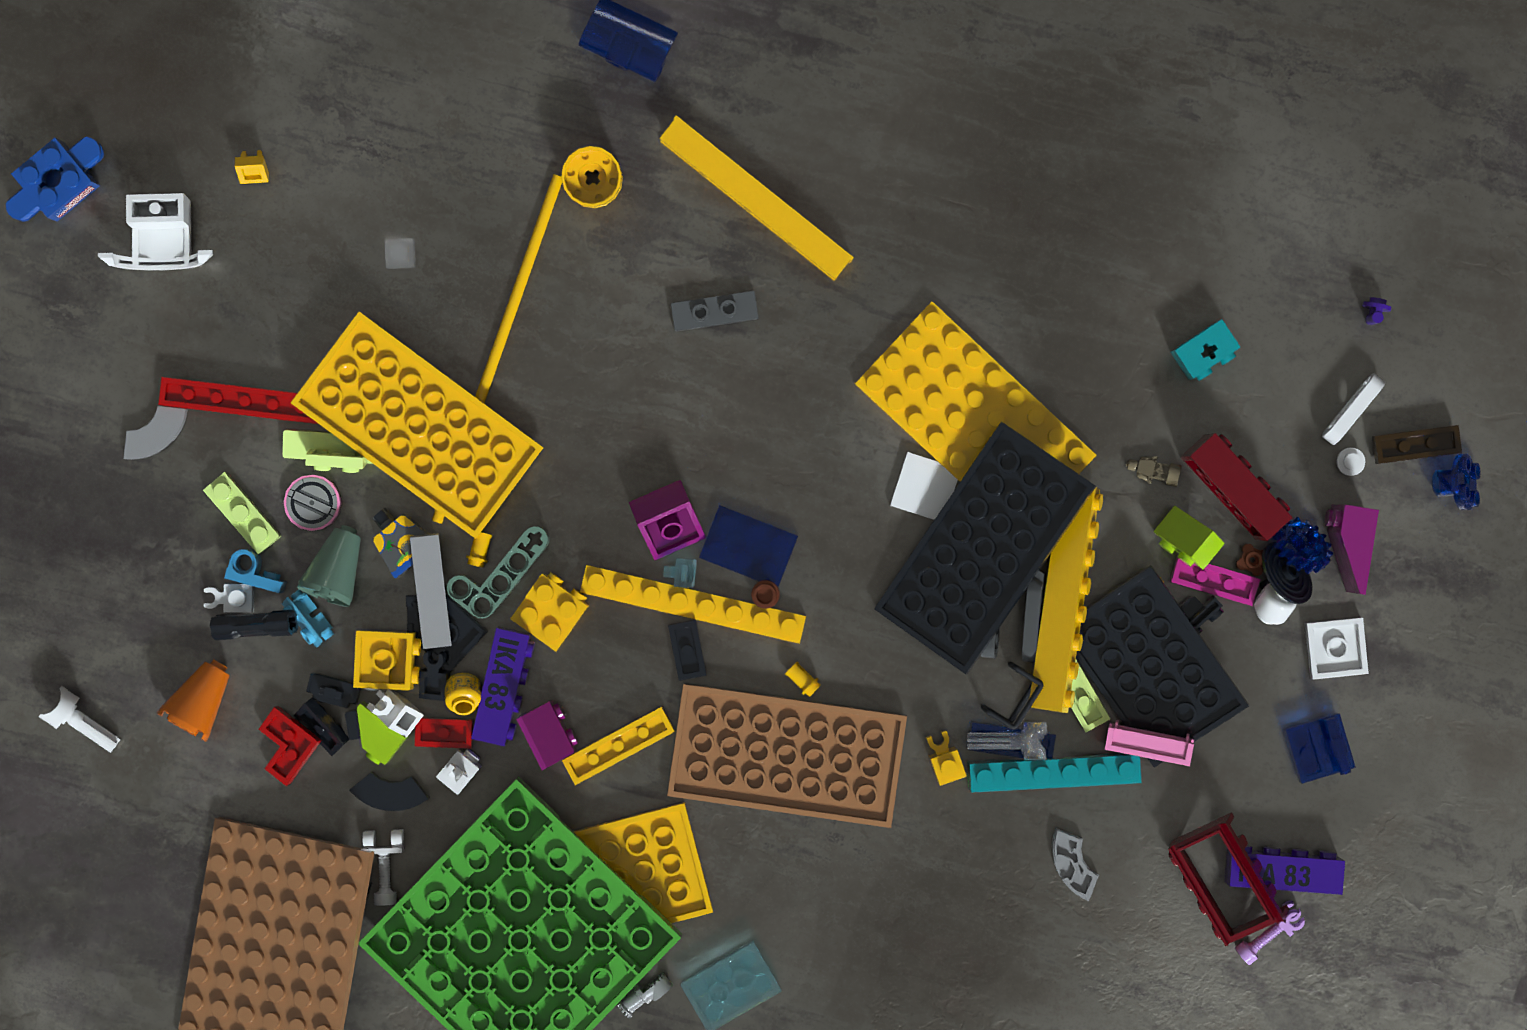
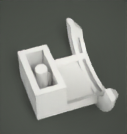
(159, 234)

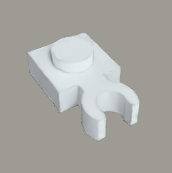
(235, 598)

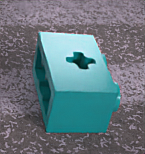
(1189, 353)

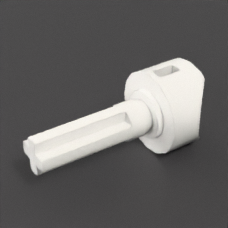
(66, 711)

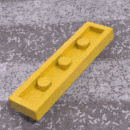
(618, 745)

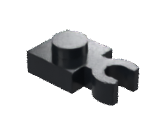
(433, 679)

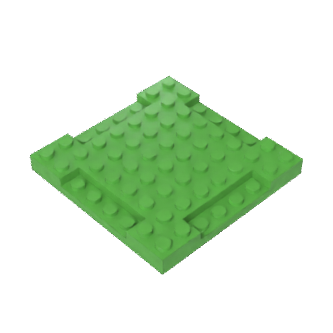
(520, 927)

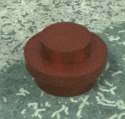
(765, 594)

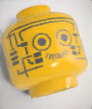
(463, 693)

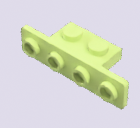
(321, 450)

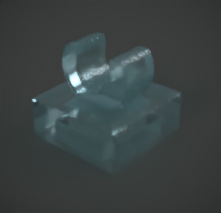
(682, 572)

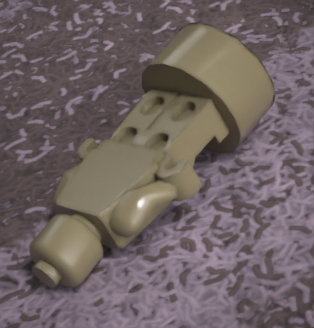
(1149, 469)

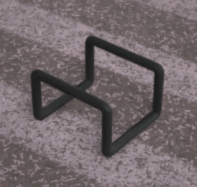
(1009, 723)

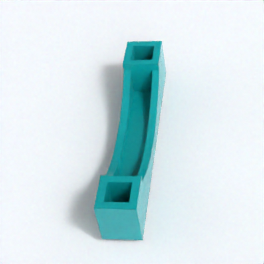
(1053, 773)

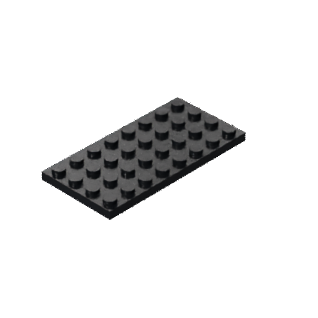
(984, 547)

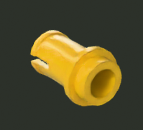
(479, 550)
(803, 679)

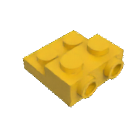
(550, 610)
(386, 660)

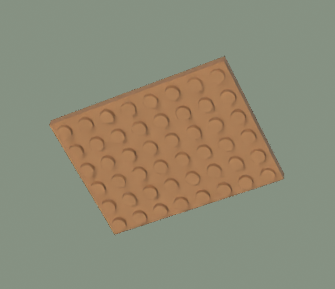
(275, 931)

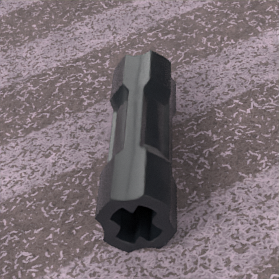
(248, 625)

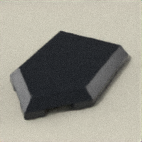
(464, 631)

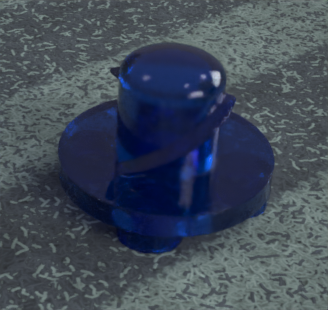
(1459, 482)

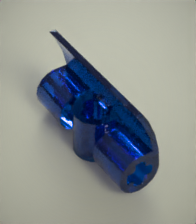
(628, 39)

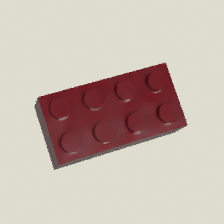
(1236, 486)

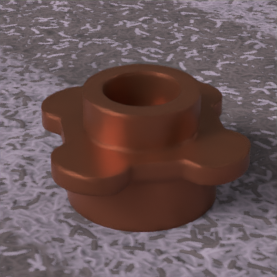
(1244, 561)

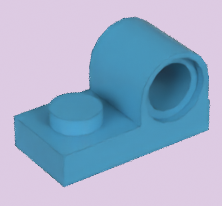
(268, 581)

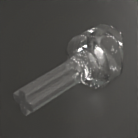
(1028, 740)

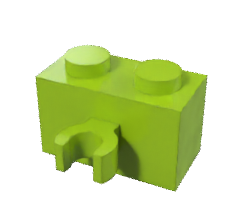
(1188, 537)

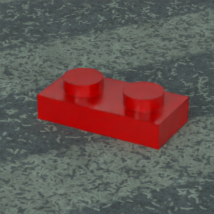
(444, 733)

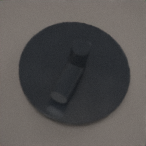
(1285, 579)

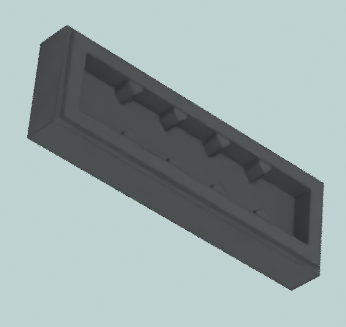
(714, 311)

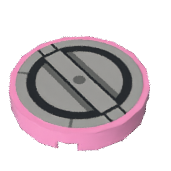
(312, 502)

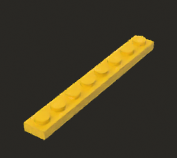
(692, 604)

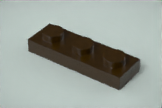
(1417, 444)

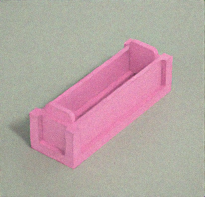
(1149, 744)

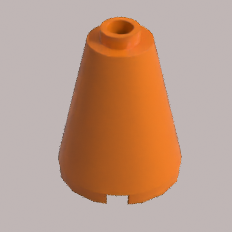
(197, 700)

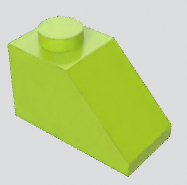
(376, 737)

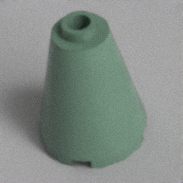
(334, 568)

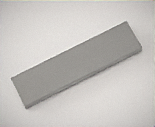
(430, 590)

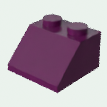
(667, 520)
(547, 733)

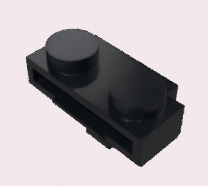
(1200, 613)
(332, 690)

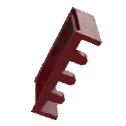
(1250, 870)

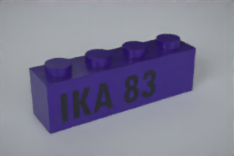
(502, 685)
(1292, 870)

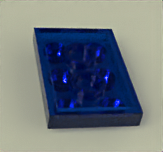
(748, 546)

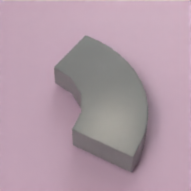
(156, 435)
(1070, 863)

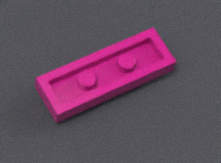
(1216, 581)

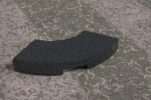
(389, 795)

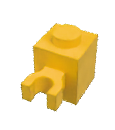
(945, 761)

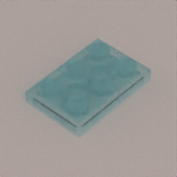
(731, 986)

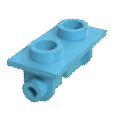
(311, 627)

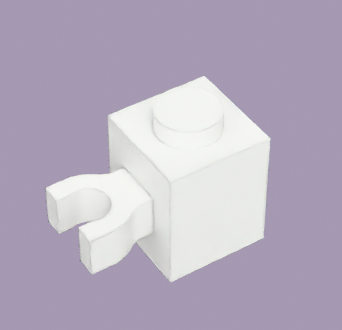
(396, 712)
(459, 770)

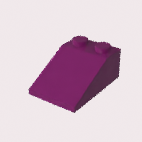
(1352, 540)

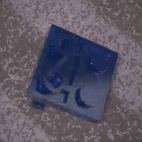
(1319, 748)

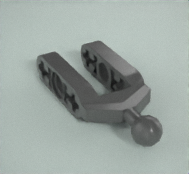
(1032, 622)

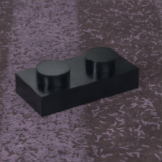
(687, 650)
(321, 724)

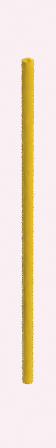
(515, 297)

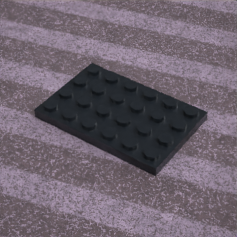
(1155, 662)

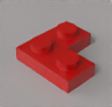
(295, 744)

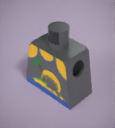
(394, 540)

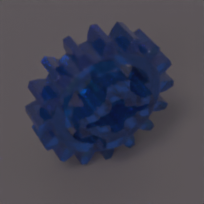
(1303, 546)

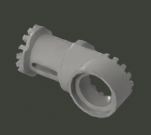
(638, 995)

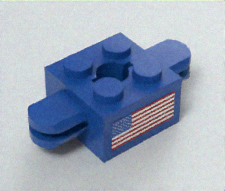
(55, 179)

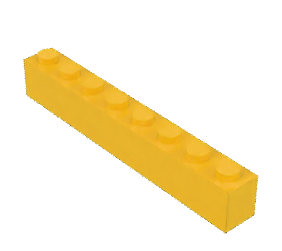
(1065, 609)

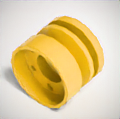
(592, 160)

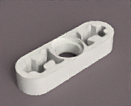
(1353, 409)

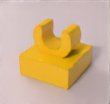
(251, 168)

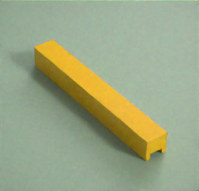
(755, 198)

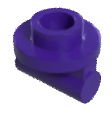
(1376, 308)

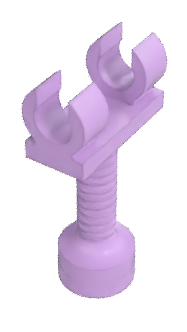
(1249, 951)

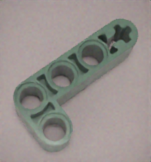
(505, 569)

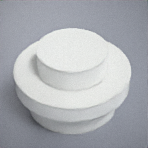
(1350, 461)

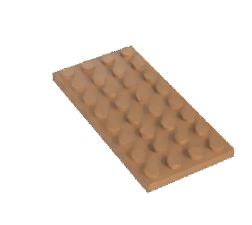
(787, 755)

